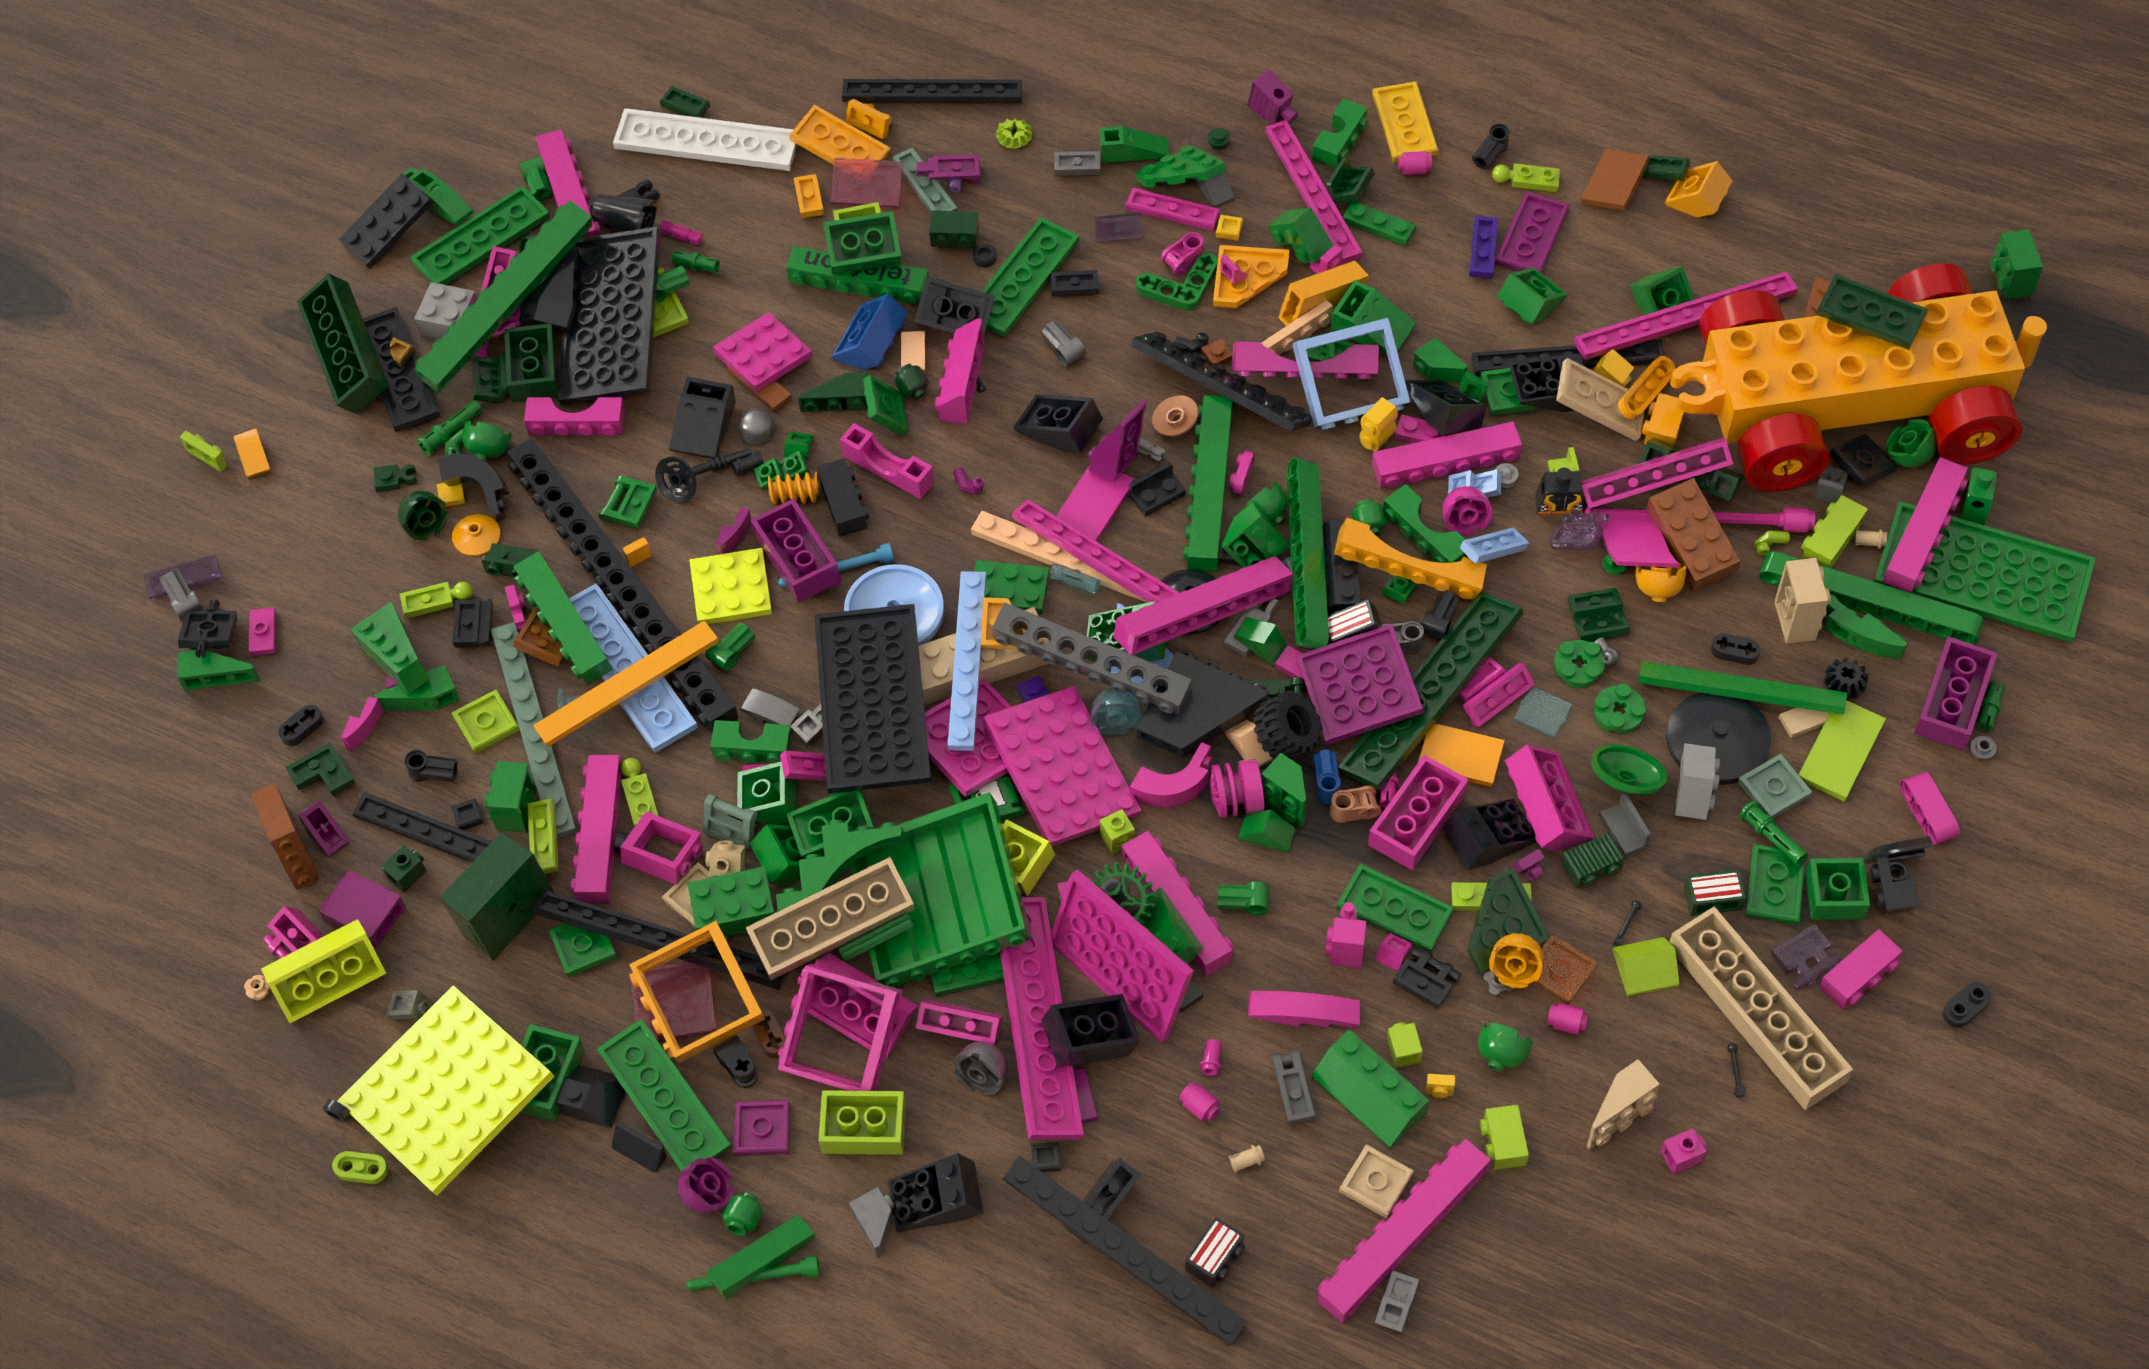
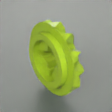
(1020, 139)

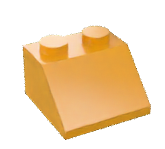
(1700, 191)

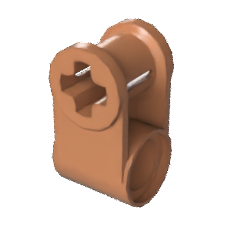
(1357, 804)

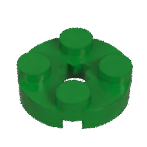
(1579, 650)
(1622, 696)

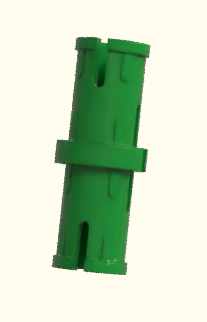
(695, 261)
(1990, 706)

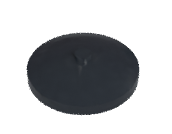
(1721, 722)

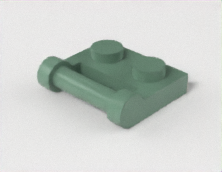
(726, 827)

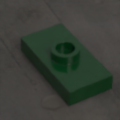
(684, 103)
(1667, 168)

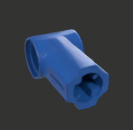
(1326, 775)

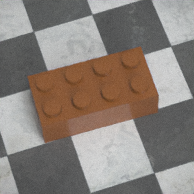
(1693, 534)

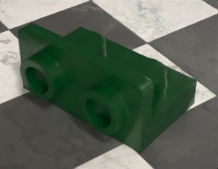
(503, 558)

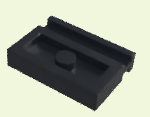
(472, 623)

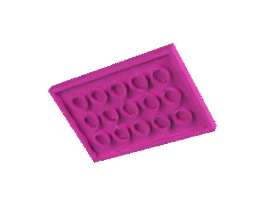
(1060, 765)
(1120, 955)

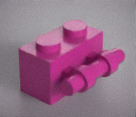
(291, 930)
(1346, 938)

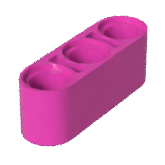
(1929, 808)

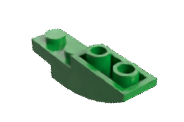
(445, 200)
(1865, 633)

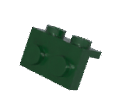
(1348, 183)
(489, 378)

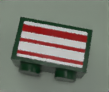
(1717, 890)

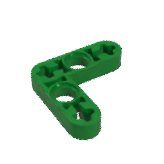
(1187, 289)

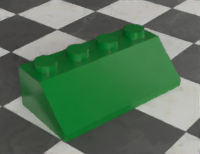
(1370, 1089)

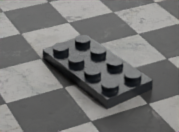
(385, 221)

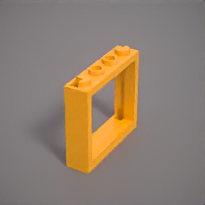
(673, 951)

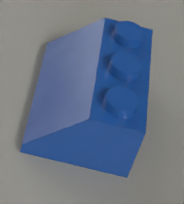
(870, 333)

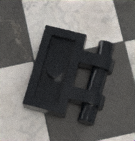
(1423, 983)

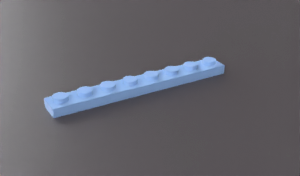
(967, 662)

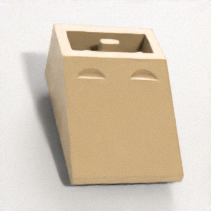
(1627, 1098)

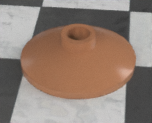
(1175, 416)

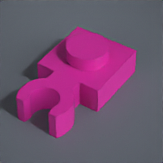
(516, 604)

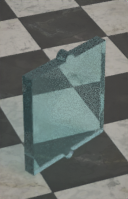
(1542, 712)

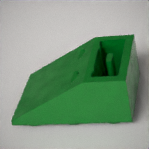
(1365, 305)
(1102, 627)

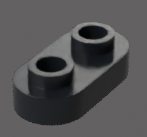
(1968, 1003)

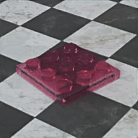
(684, 997)

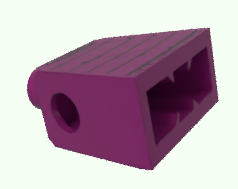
(1271, 99)

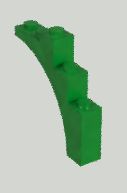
(840, 850)

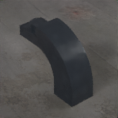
(468, 468)

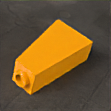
(1316, 289)

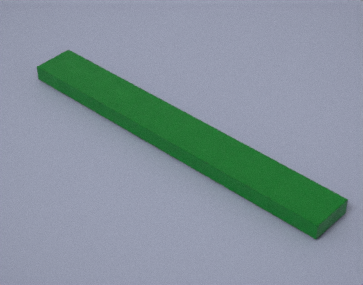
(1743, 687)

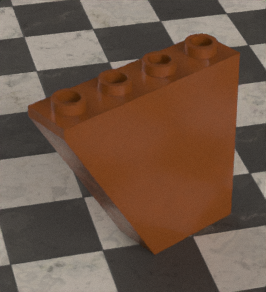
(284, 836)

